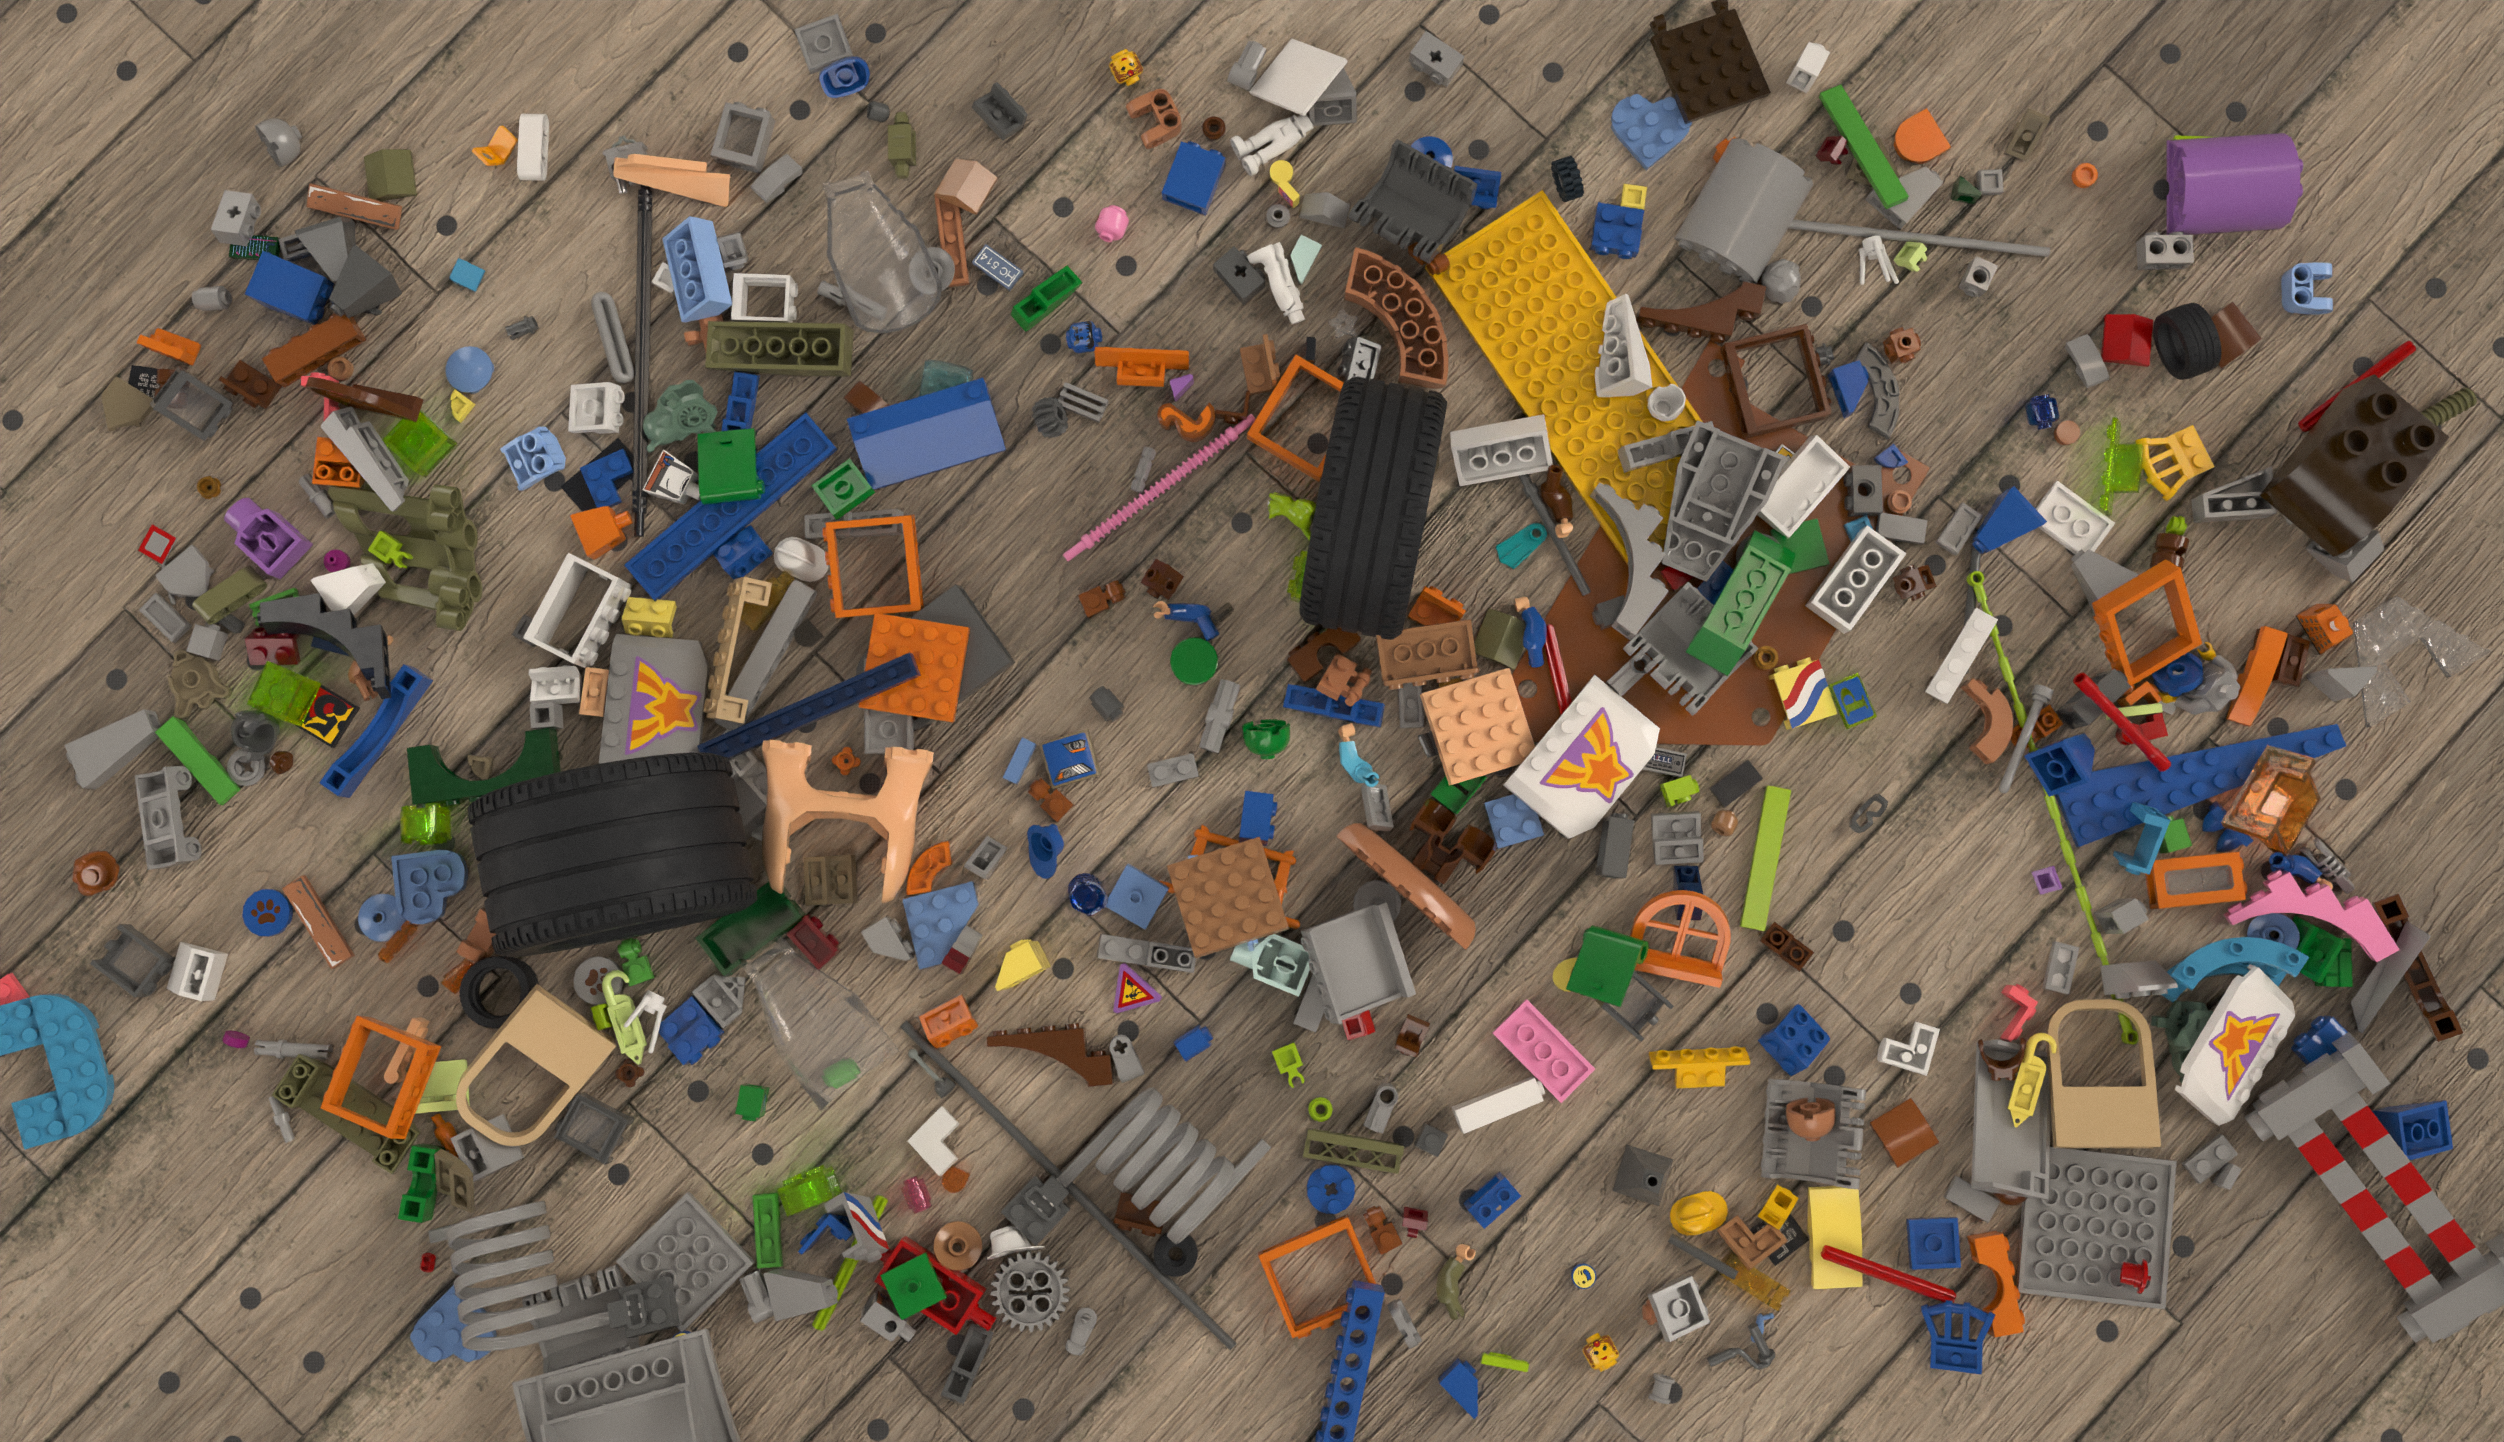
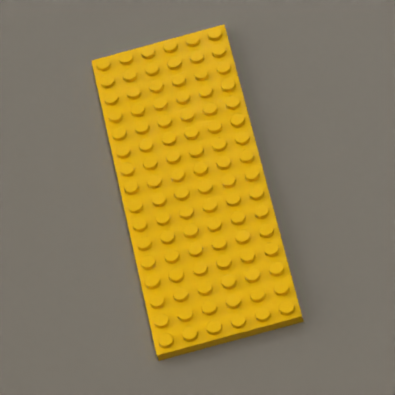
(1539, 322)

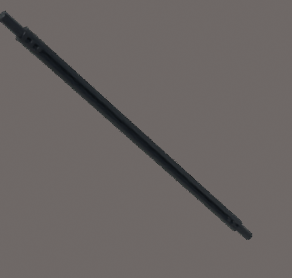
(642, 357)

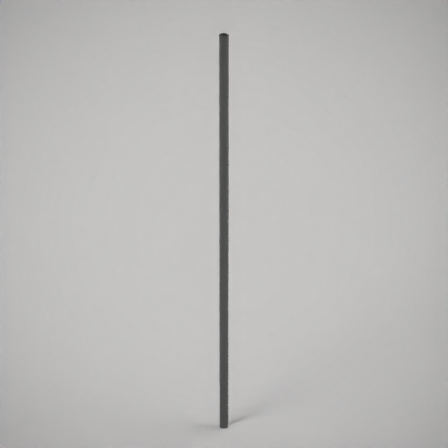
(1074, 1190)

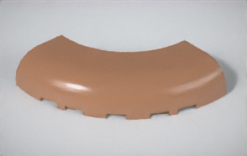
(1405, 313)
(1409, 882)

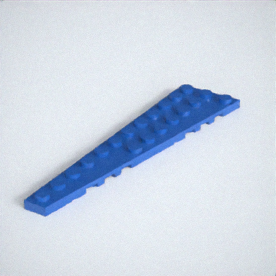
(2106, 800)

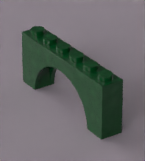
(435, 783)

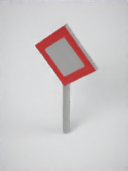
(158, 546)

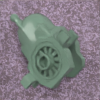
(678, 414)
(2184, 1035)

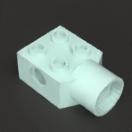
(1275, 962)

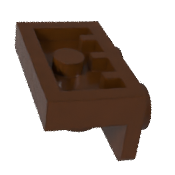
(252, 384)
(1130, 1217)

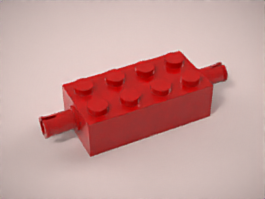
(960, 1289)

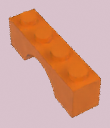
(1991, 1250)

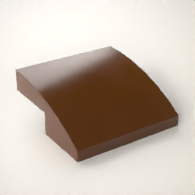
(2234, 332)
(2292, 660)

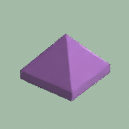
(2047, 880)

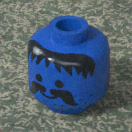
(1083, 337)

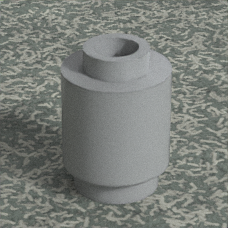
(211, 298)

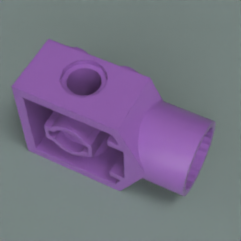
(266, 537)

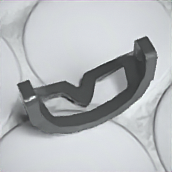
(1870, 814)

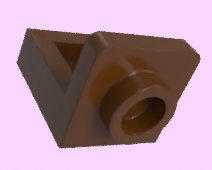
(1411, 1035)

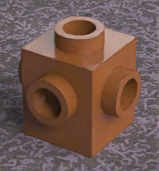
(1899, 351)

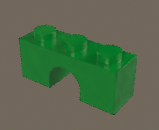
(420, 1199)

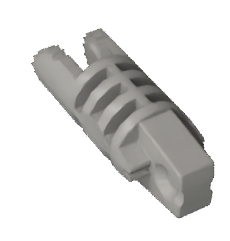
(2330, 866)

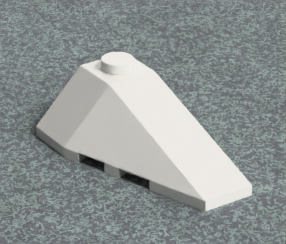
(1623, 360)

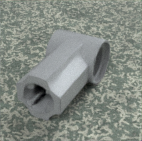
(1245, 71)
(1627, 676)
(1380, 1110)
(757, 1296)

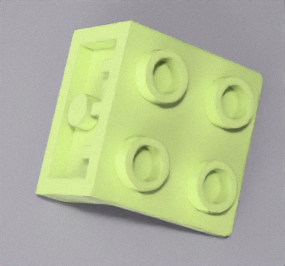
(442, 1087)

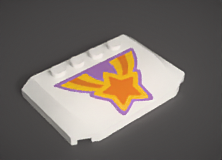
(1585, 760)
(2235, 1046)

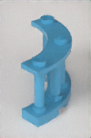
(2233, 957)

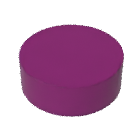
(235, 1039)

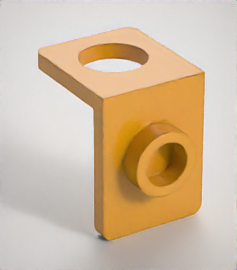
(498, 148)

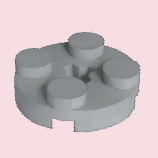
(1404, 1323)

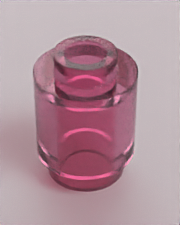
(916, 1194)

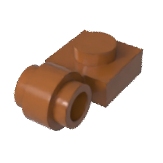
(1437, 265)
(1095, 600)
(1055, 804)
(1384, 1235)

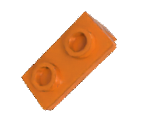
(171, 346)
(948, 1022)

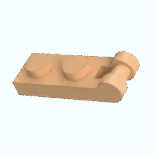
(404, 1054)

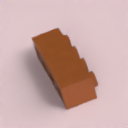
(313, 349)

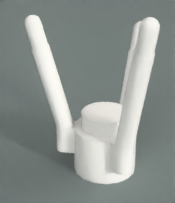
(1876, 250)
(651, 1002)

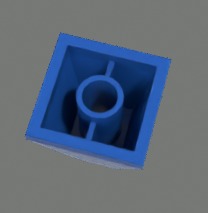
(2007, 520)
(2063, 763)

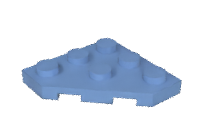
(938, 920)

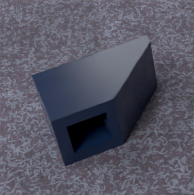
(1687, 879)

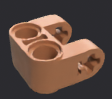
(1146, 104)
(479, 942)

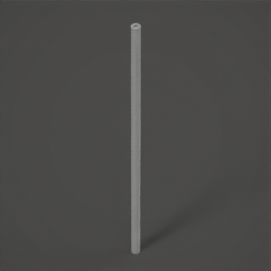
(1919, 237)

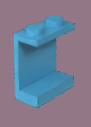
(2149, 842)

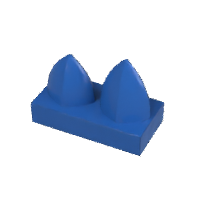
(2229, 839)

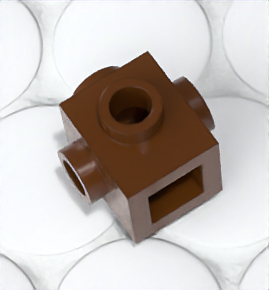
(1161, 580)
(1914, 582)

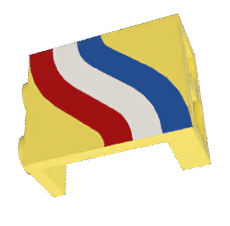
(1803, 693)

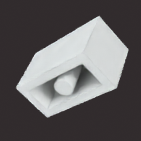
(1808, 66)

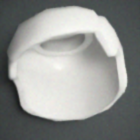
(1666, 402)

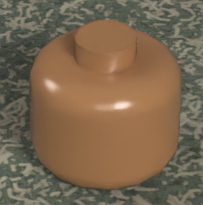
(1724, 823)

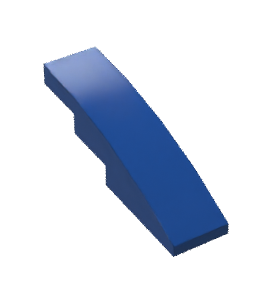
(741, 402)
(1314, 702)

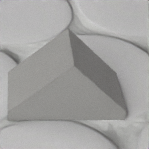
(1324, 209)
(986, 858)

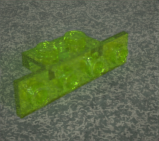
(2123, 467)

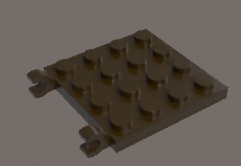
(1709, 63)

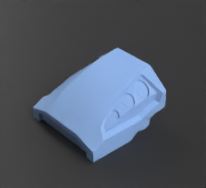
(534, 457)

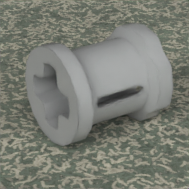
(1661, 1388)

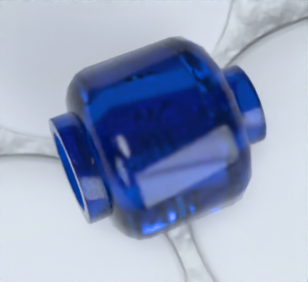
(2042, 411)

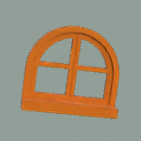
(1674, 964)

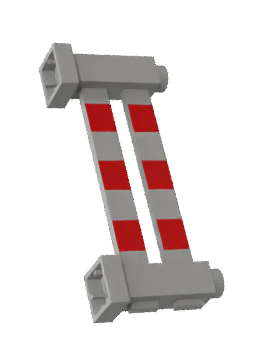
(2334, 1084)

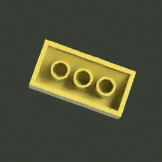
(1021, 964)

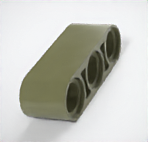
(229, 595)

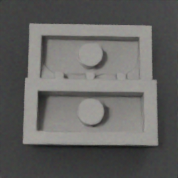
(1677, 837)

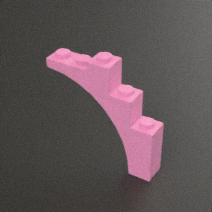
(2354, 918)

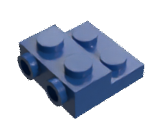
(1617, 230)
(690, 1031)

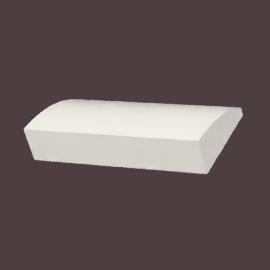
(1802, 485)

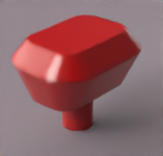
(427, 1262)

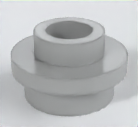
(1278, 223)

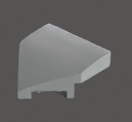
(187, 574)
(722, 997)

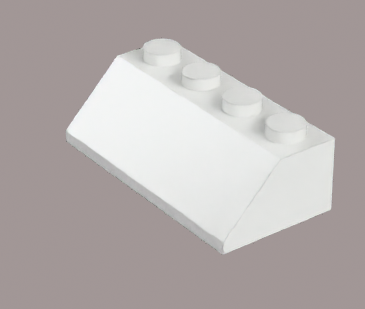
(1501, 450)

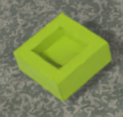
(601, 1016)

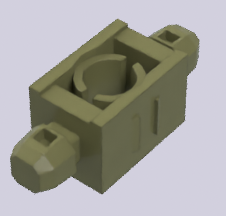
(901, 145)

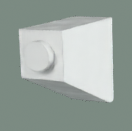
(349, 587)

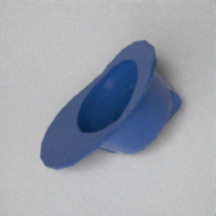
(1044, 847)

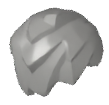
(1781, 281)

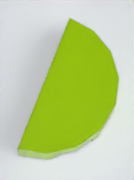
(1504, 1361)

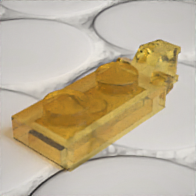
(755, 615)

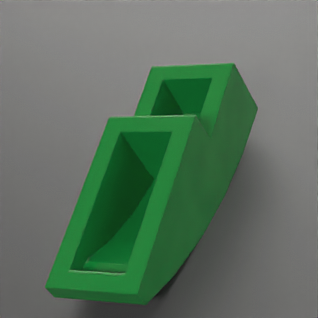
(1045, 298)

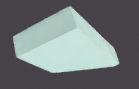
(1304, 256)

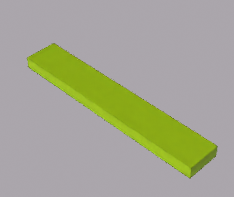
(1765, 858)

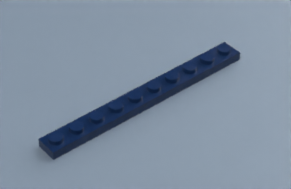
(814, 707)

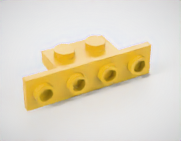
(1699, 1066)

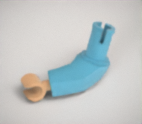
(1351, 762)

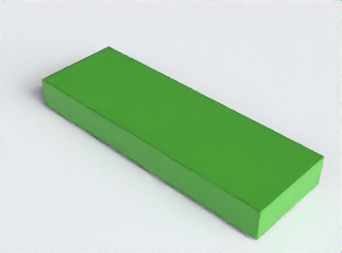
(767, 1230)

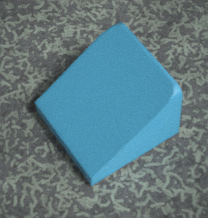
(466, 275)

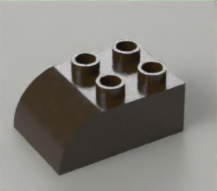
(2354, 465)

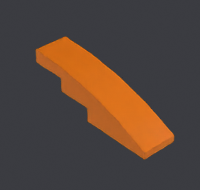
(2257, 675)

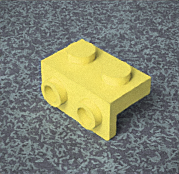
(649, 617)

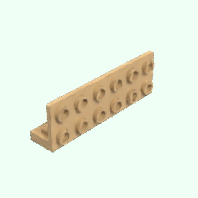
(719, 705)

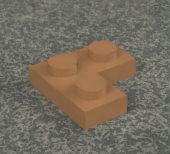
(1748, 1247)

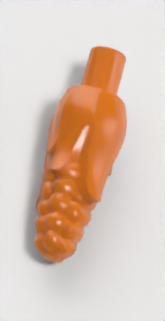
(444, 1132)

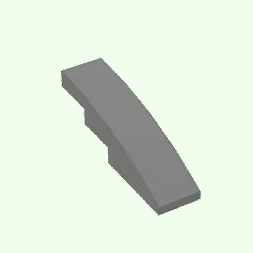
(1311, 1008)

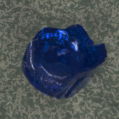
(1087, 894)

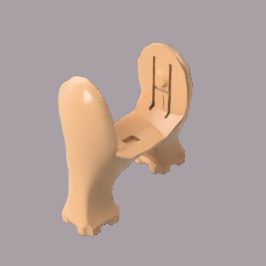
(795, 803)

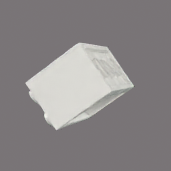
(559, 598)

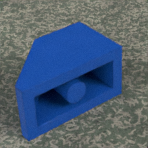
(1848, 385)
(1462, 1385)

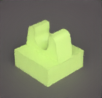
(1910, 255)

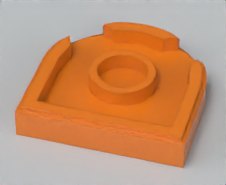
(1920, 139)

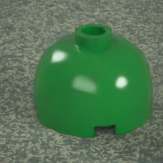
(1266, 738)

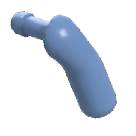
(1760, 1322)

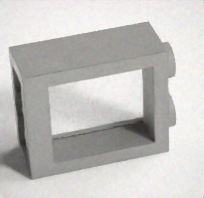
(743, 137)

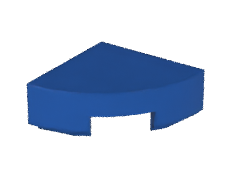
(1891, 458)

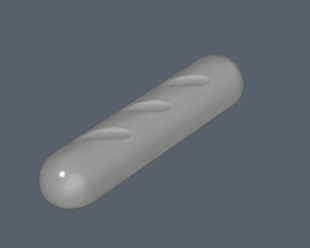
(612, 337)

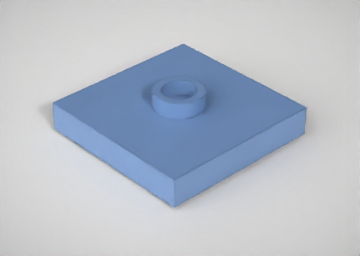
(1136, 896)

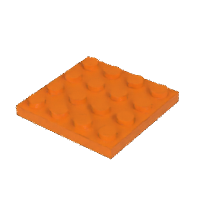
(940, 660)

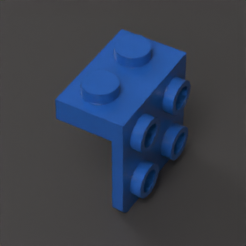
(1795, 1041)

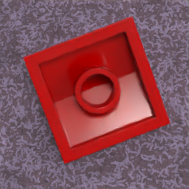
(2127, 339)

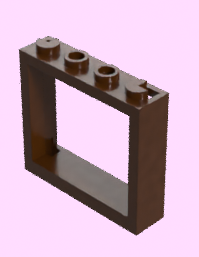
(1738, 389)

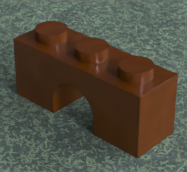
(1304, 659)

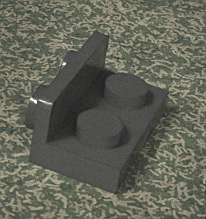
(1359, 359)

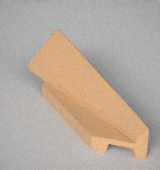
(675, 176)

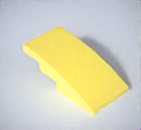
(1834, 1222)

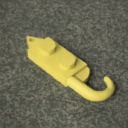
(2029, 1080)

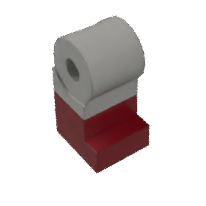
(962, 950)

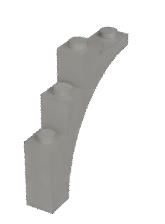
(1643, 557)

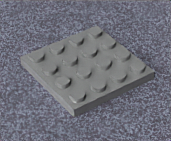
(691, 1250)

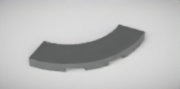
(1884, 389)

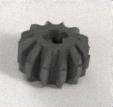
(1050, 417)

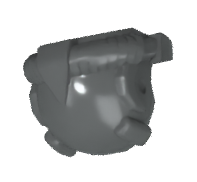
(255, 732)

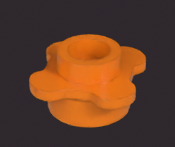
(852, 761)

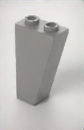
(109, 749)

